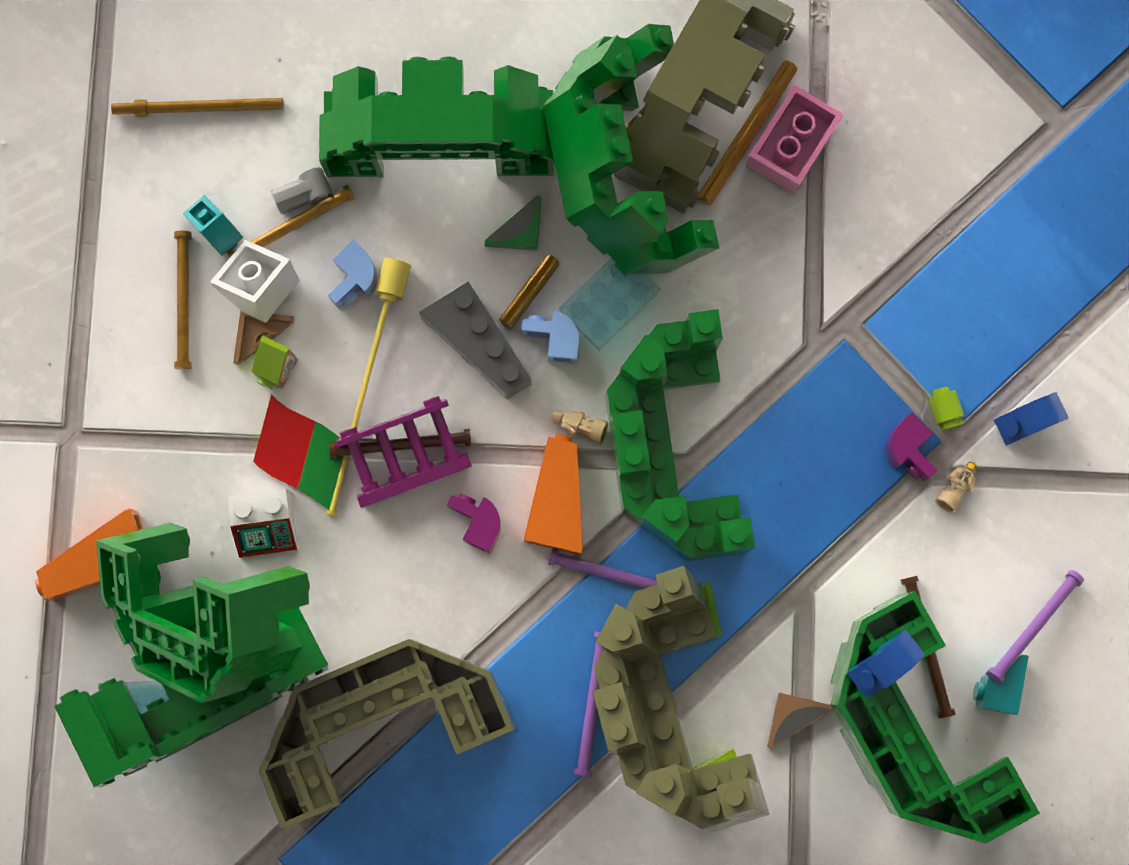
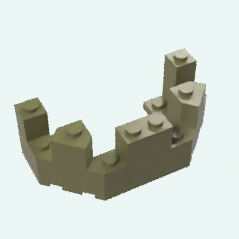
(703, 64)
(362, 694)
(641, 712)

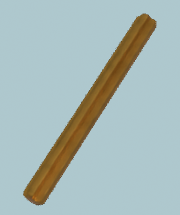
(747, 132)

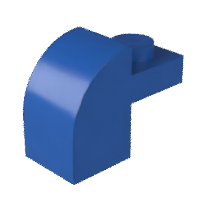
(1031, 418)
(886, 664)

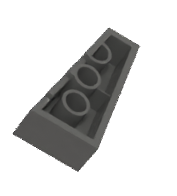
(472, 332)

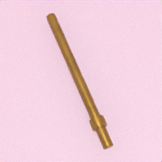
(142, 108)

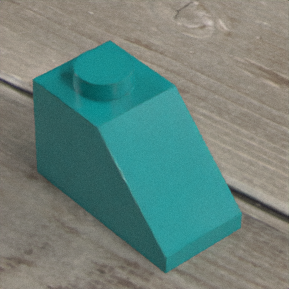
(213, 225)
(1003, 696)

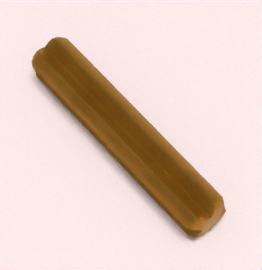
(529, 291)

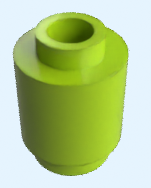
(946, 408)

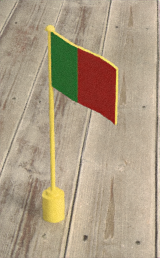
(297, 446)

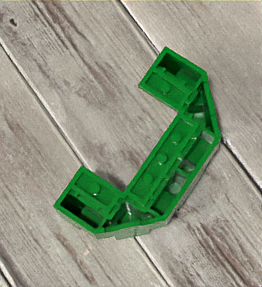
(434, 120)
(593, 143)
(642, 448)
(232, 620)
(120, 740)
(896, 750)

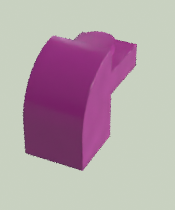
(903, 446)
(485, 522)

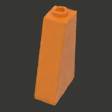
(556, 502)
(78, 566)

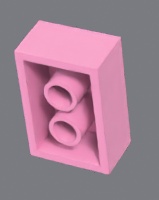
(794, 139)

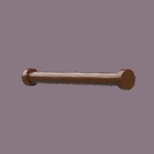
(400, 444)
(933, 664)

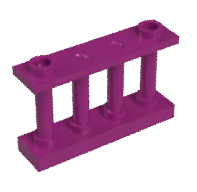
(426, 470)

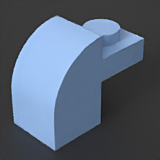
(360, 275)
(561, 332)

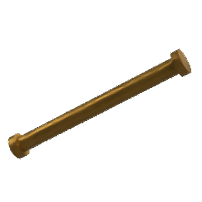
(302, 218)
(182, 299)

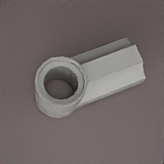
(308, 189)

